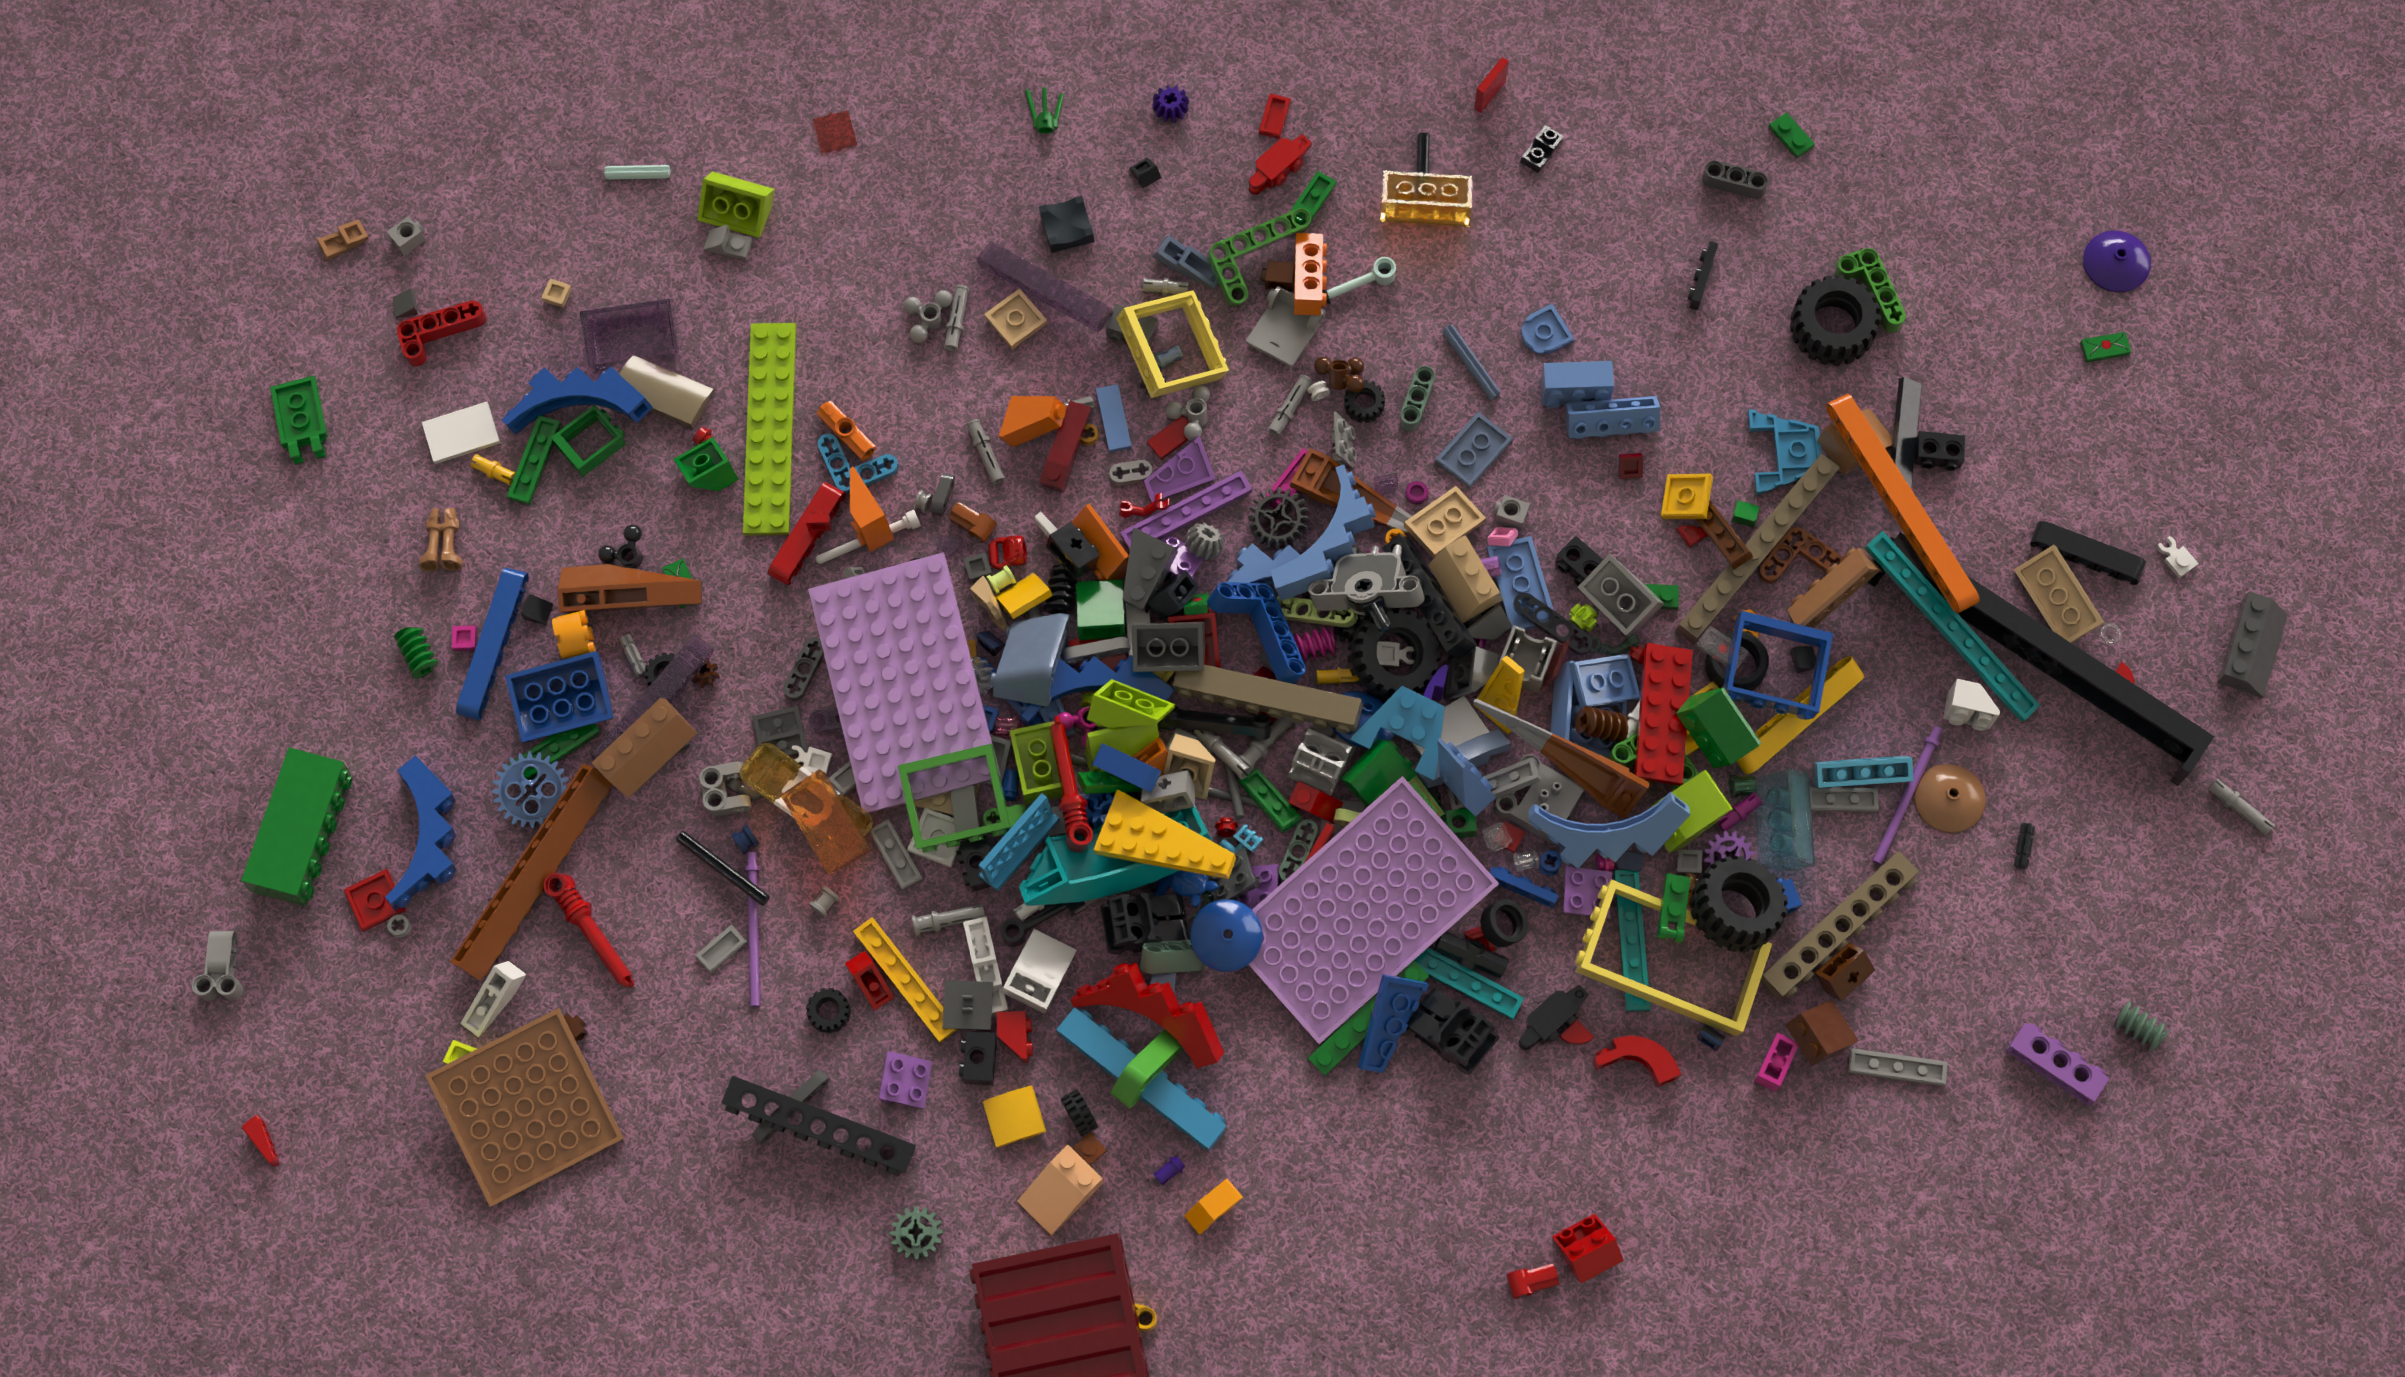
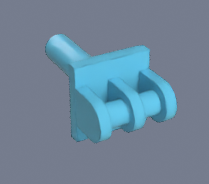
(1250, 836)

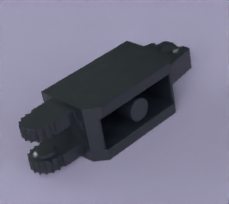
(1551, 1016)

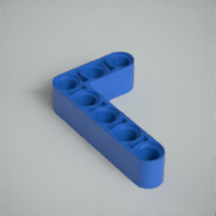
(1263, 606)

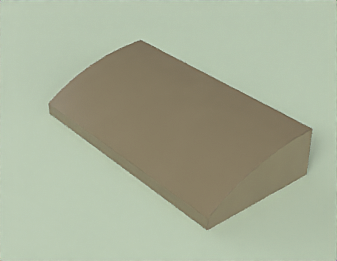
(667, 391)

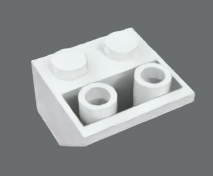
(1970, 705)

